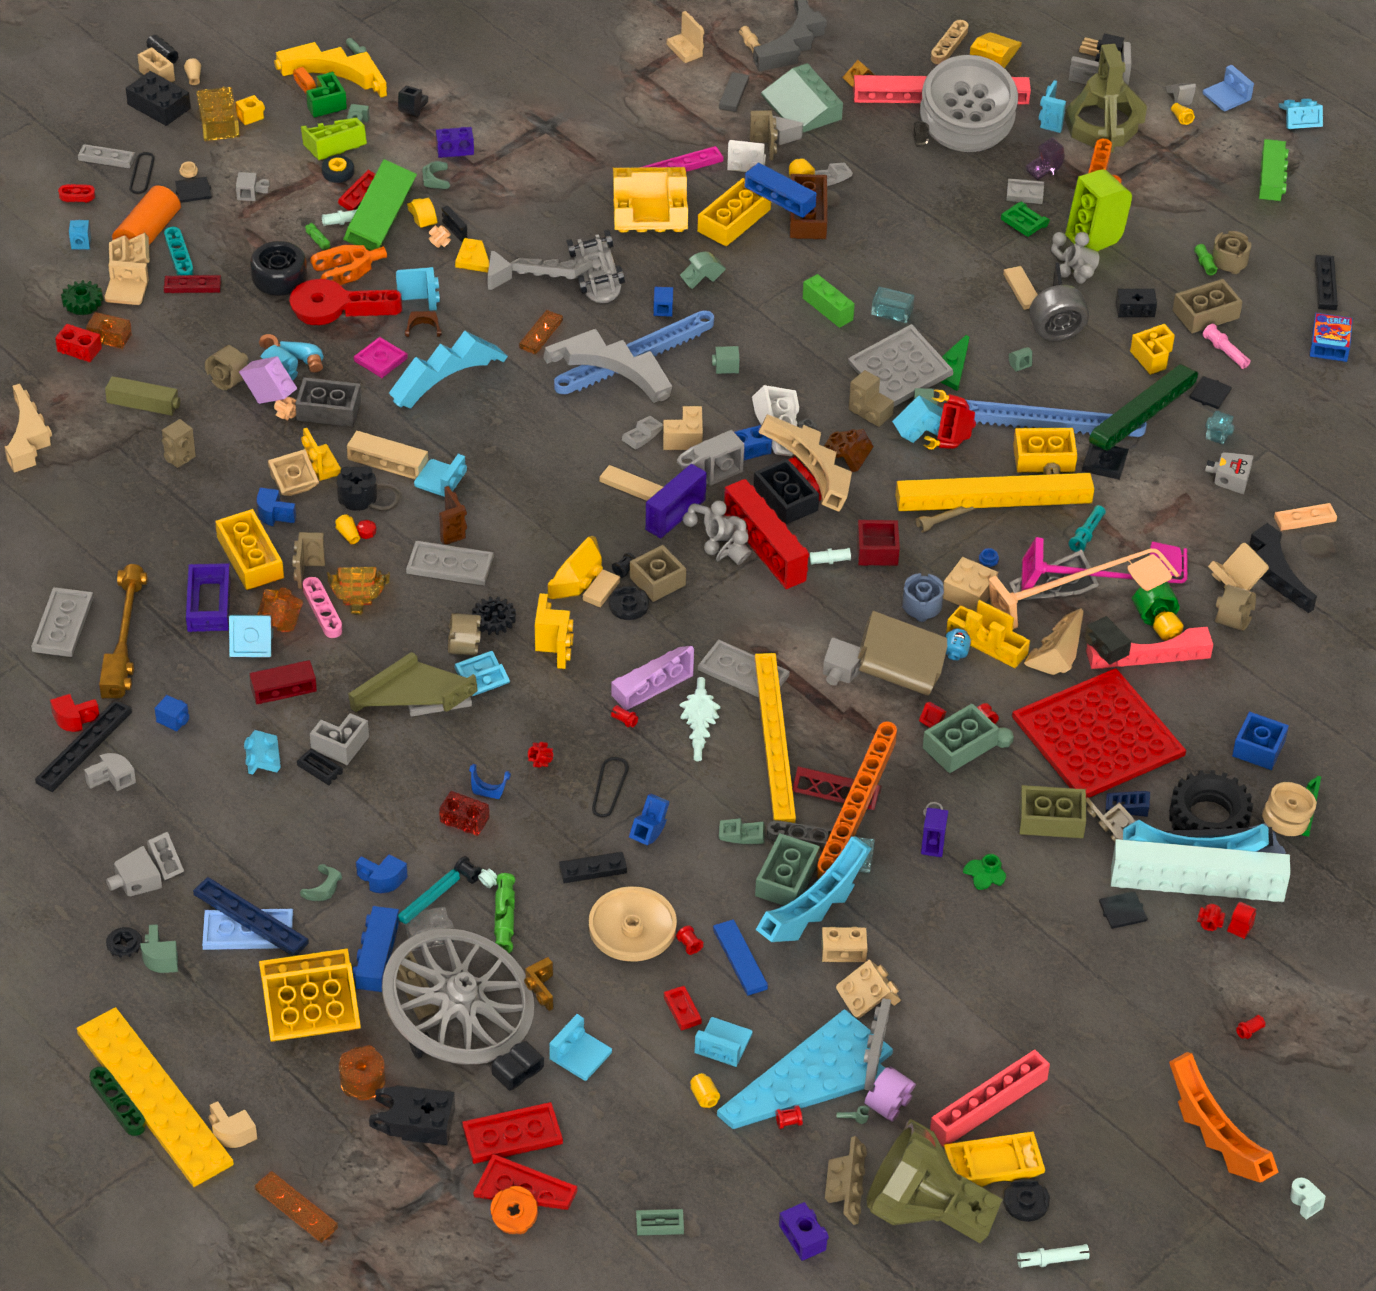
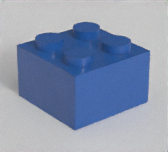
(1260, 740)

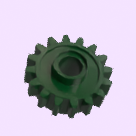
(82, 298)

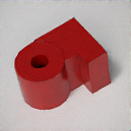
(1242, 920)

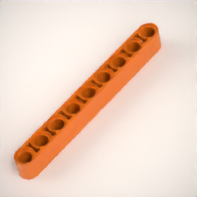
(859, 793)

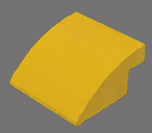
(309, 995)

